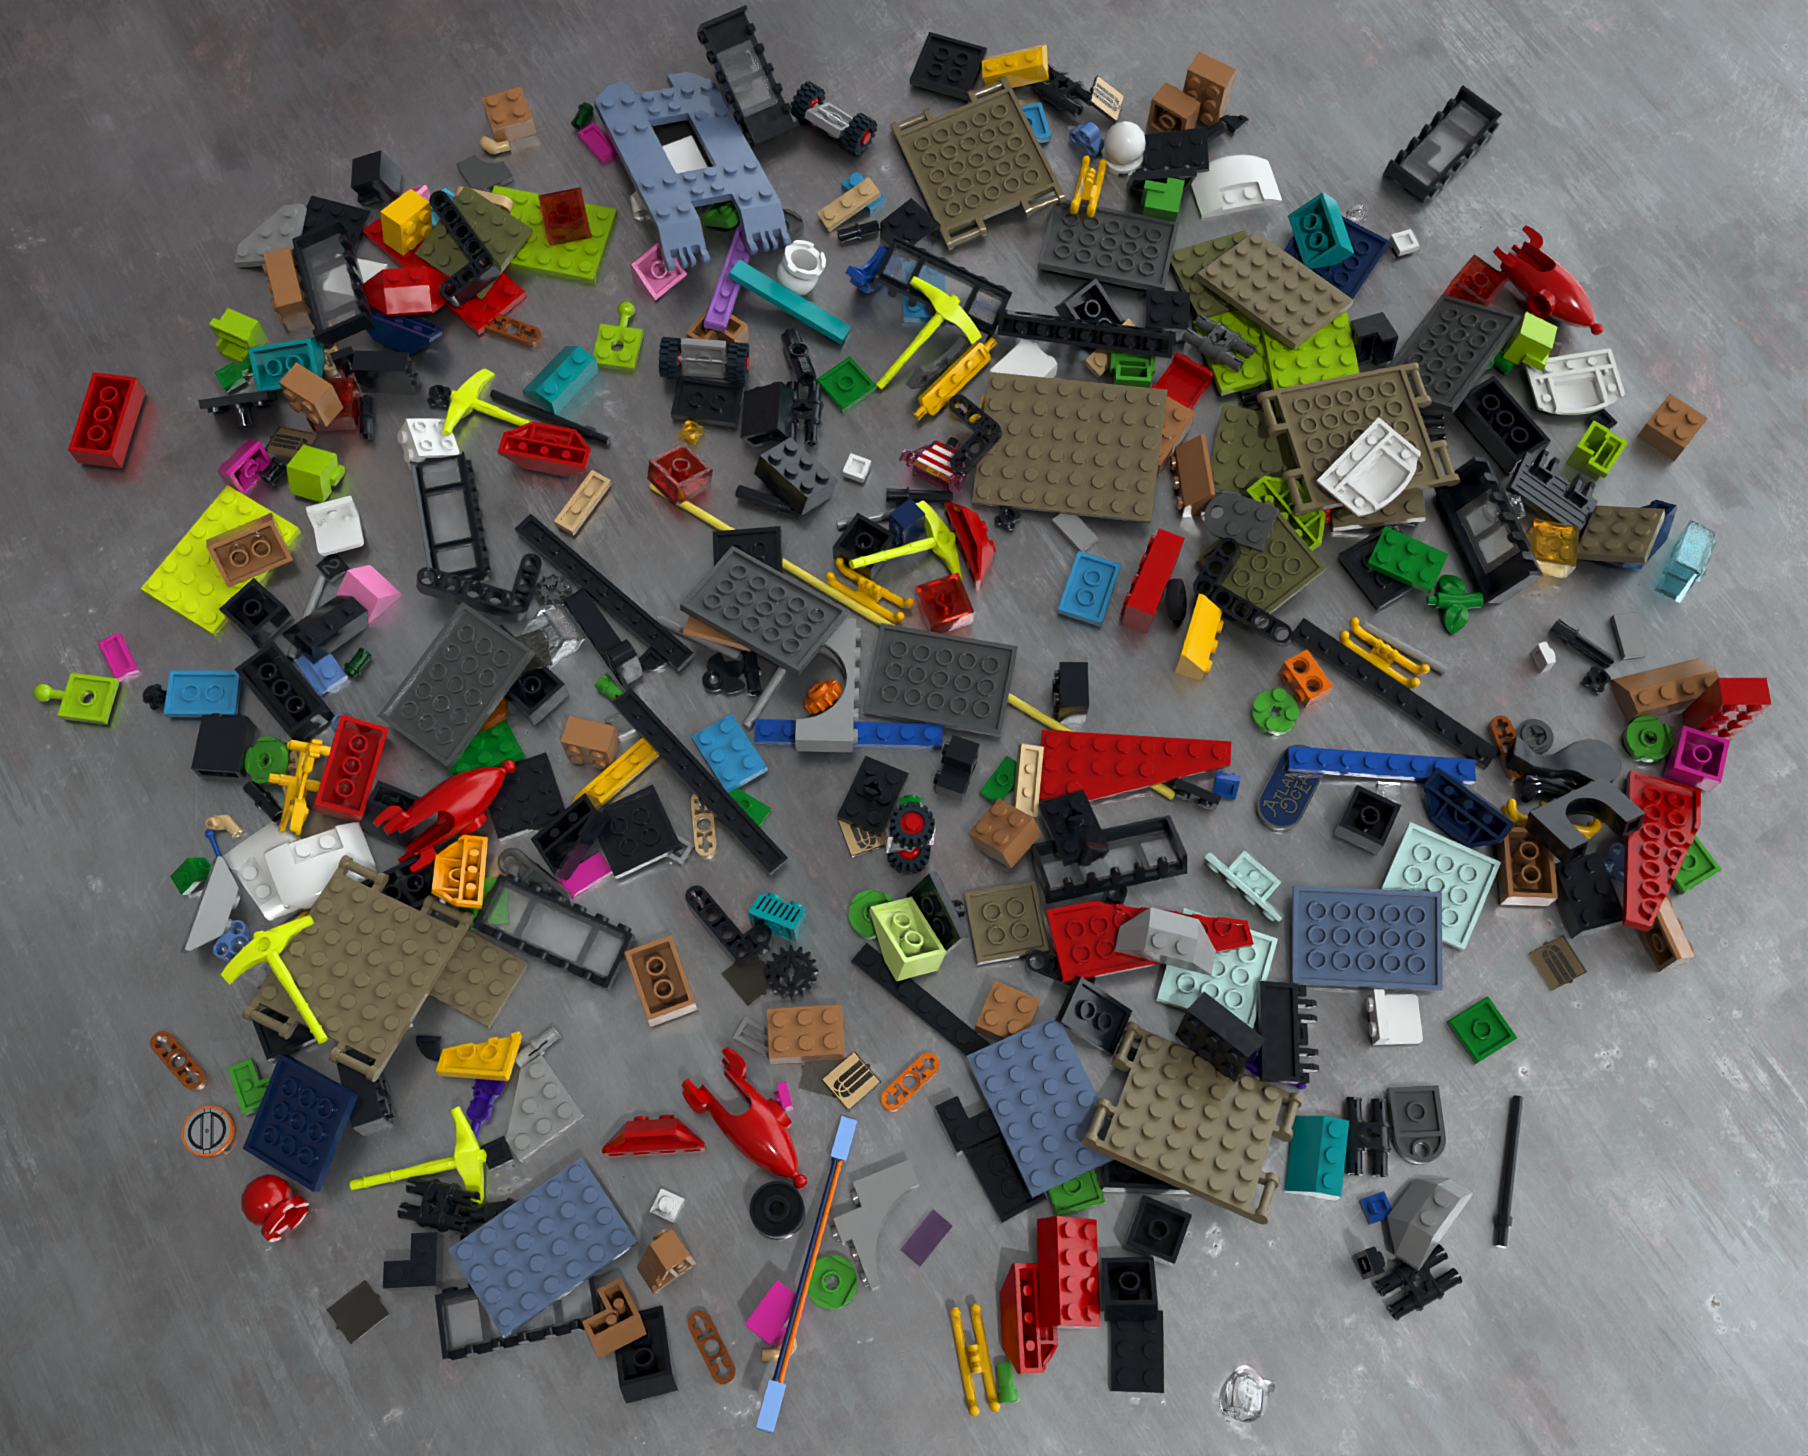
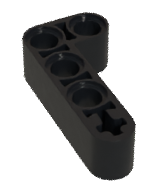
(724, 924)

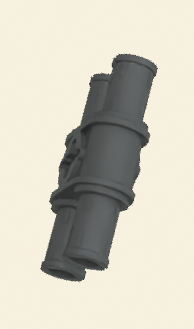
(1219, 343)

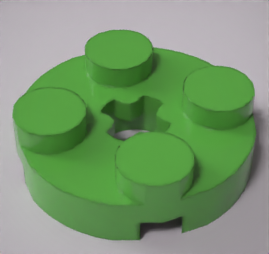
(1279, 700)
(1641, 750)
(255, 757)
(859, 910)
(846, 1277)

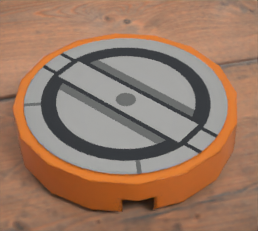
(208, 1131)

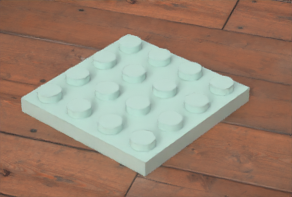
(1441, 865)
(1231, 982)

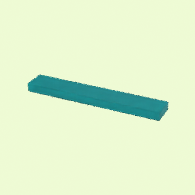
(789, 301)

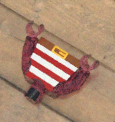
(933, 466)

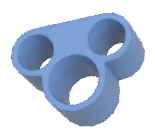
(1087, 138)
(1616, 857)
(231, 940)

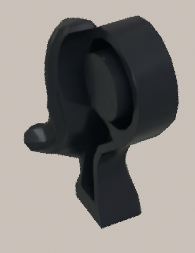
(1563, 770)

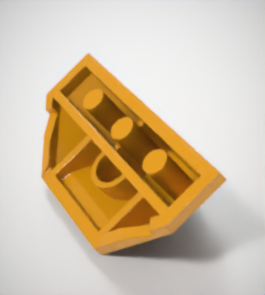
(461, 872)

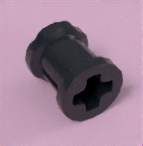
(272, 471)

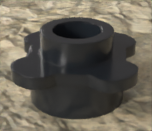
(437, 390)
(1007, 512)
(1601, 675)
(154, 696)

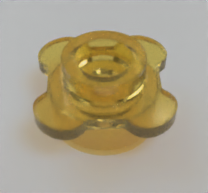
(691, 426)

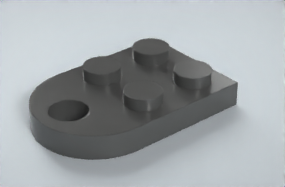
(1242, 519)
(1415, 1120)

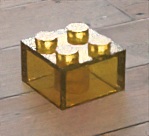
(1554, 546)

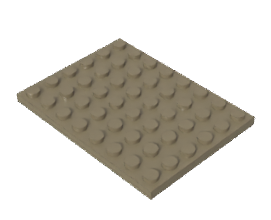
(1072, 447)

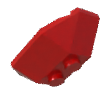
(406, 291)
(546, 449)
(971, 540)
(653, 1137)
(1022, 1337)

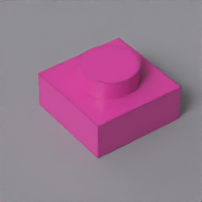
(782, 1096)

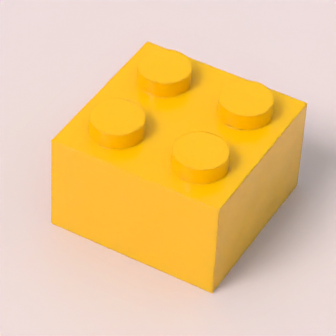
(406, 222)

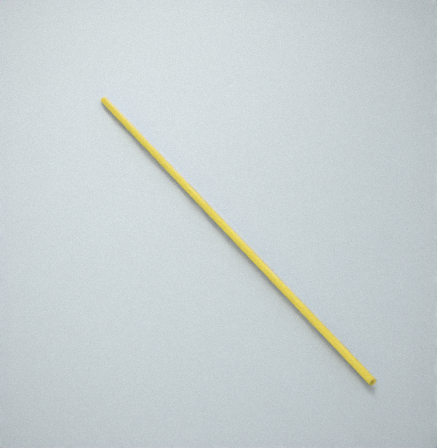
(877, 619)

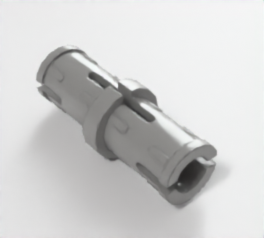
(537, 1046)

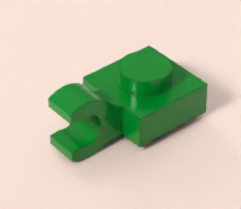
(233, 376)

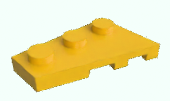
(481, 1061)

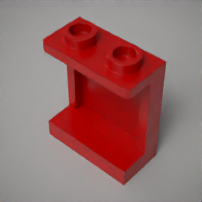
(1185, 380)

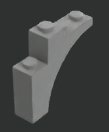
(862, 1225)

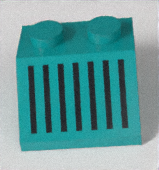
(782, 918)

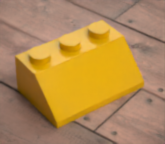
(1019, 66)
(1200, 639)

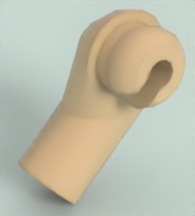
(492, 146)
(223, 822)
(772, 1354)

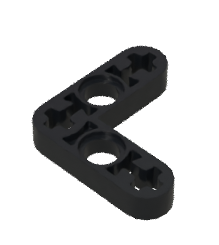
(979, 429)

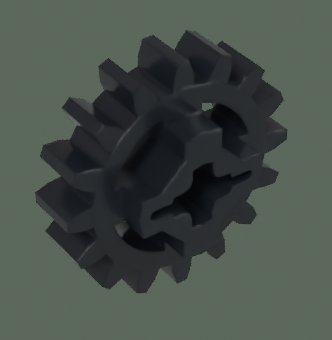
(801, 972)

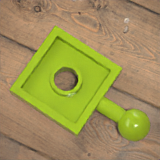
(611, 335)
(72, 698)

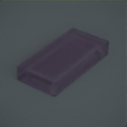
(926, 1238)

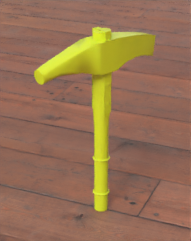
(946, 309)
(466, 400)
(938, 539)
(266, 948)
(467, 1160)

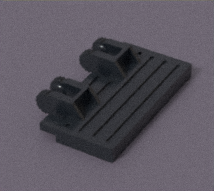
(1548, 493)
(1284, 1032)

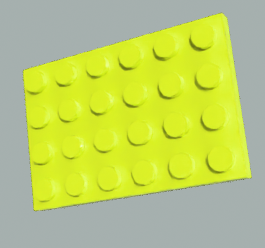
(189, 577)

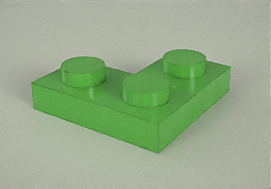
(248, 1085)

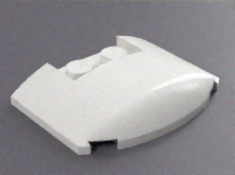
(1235, 186)
(1576, 383)
(1371, 470)
(307, 865)
(252, 870)

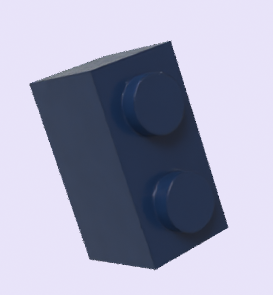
(907, 523)

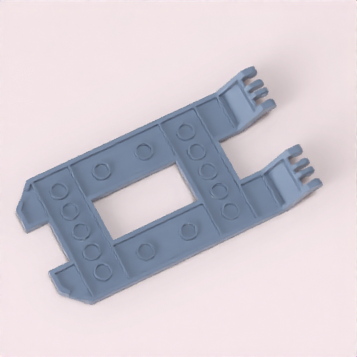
(672, 195)

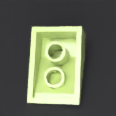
(906, 939)

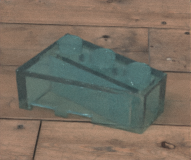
(1688, 561)

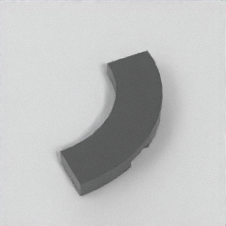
(938, 367)

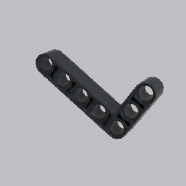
(470, 243)
(485, 591)
(1235, 601)
(617, 654)
(1050, 962)

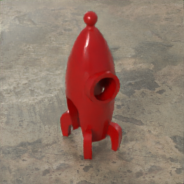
(1547, 284)
(460, 810)
(758, 1133)

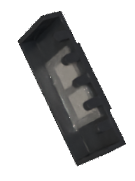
(746, 77)
(1488, 532)

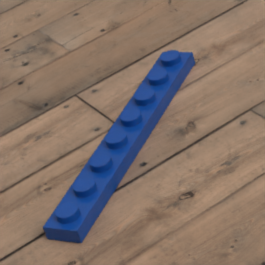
(869, 734)
(1376, 764)

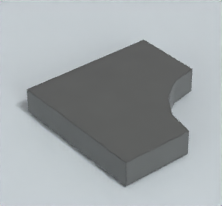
(484, 175)

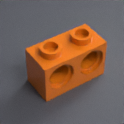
(1311, 676)

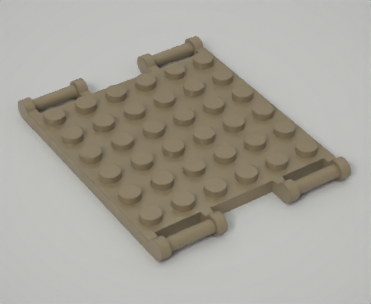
(977, 162)
(1333, 413)
(362, 967)
(1193, 1124)

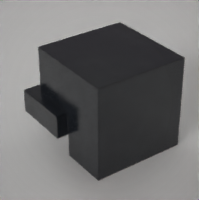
(375, 177)
(1373, 339)

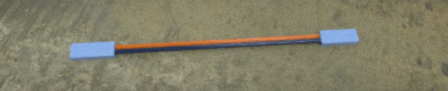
(775, 1390)

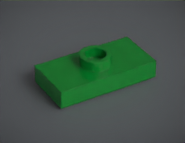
(1001, 781)
(753, 807)

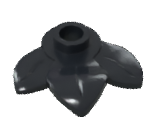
(725, 672)

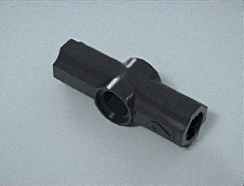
(798, 357)

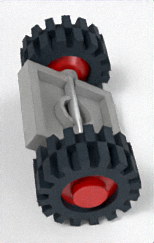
(855, 130)
(704, 359)
(910, 837)

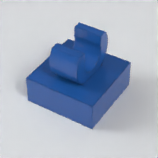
(1226, 785)
(1375, 1207)

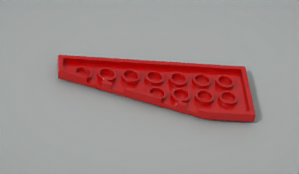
(475, 312)
(1122, 763)
(1660, 845)
(1088, 932)

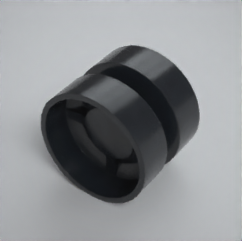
(777, 1211)

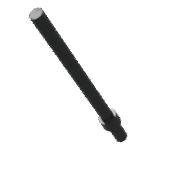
(586, 431)
(1504, 1219)

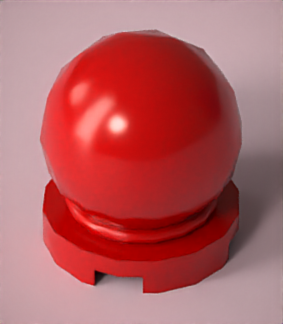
(272, 1204)

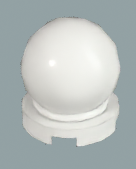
(1124, 148)
(800, 267)

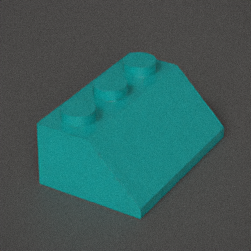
(1320, 232)
(274, 360)
(562, 379)
(1317, 1157)

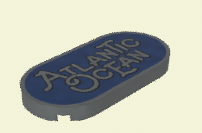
(1285, 795)

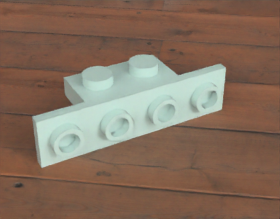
(1252, 879)

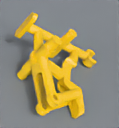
(299, 784)

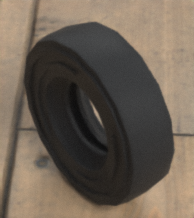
(1176, 599)

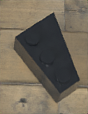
(571, 835)

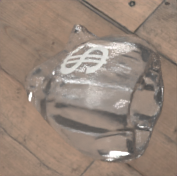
(1245, 1395)

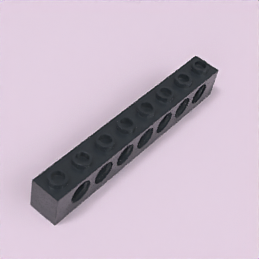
(1087, 333)

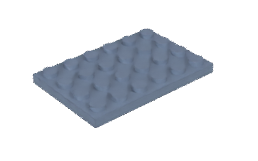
(1367, 938)
(1040, 1104)
(542, 1247)

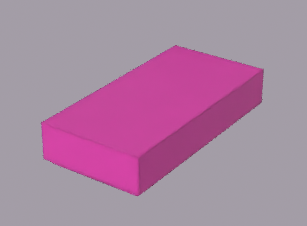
(597, 143)
(118, 657)
(587, 874)

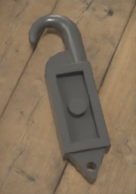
(533, 873)

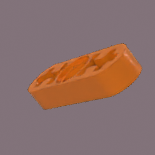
(928, 1074)

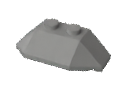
(213, 908)
(1167, 940)
(1424, 1217)

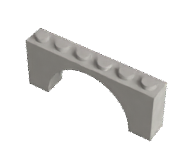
(835, 728)

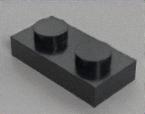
(343, 362)
(1204, 797)
(1370, 1262)

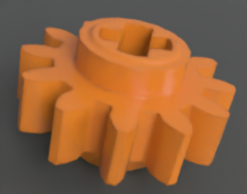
(822, 696)

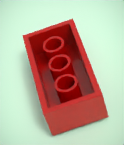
(107, 420)
(1151, 580)
(1728, 706)
(350, 769)
(1068, 1273)

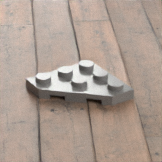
(271, 235)
(539, 1109)

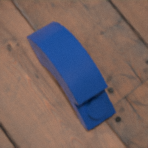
(864, 275)

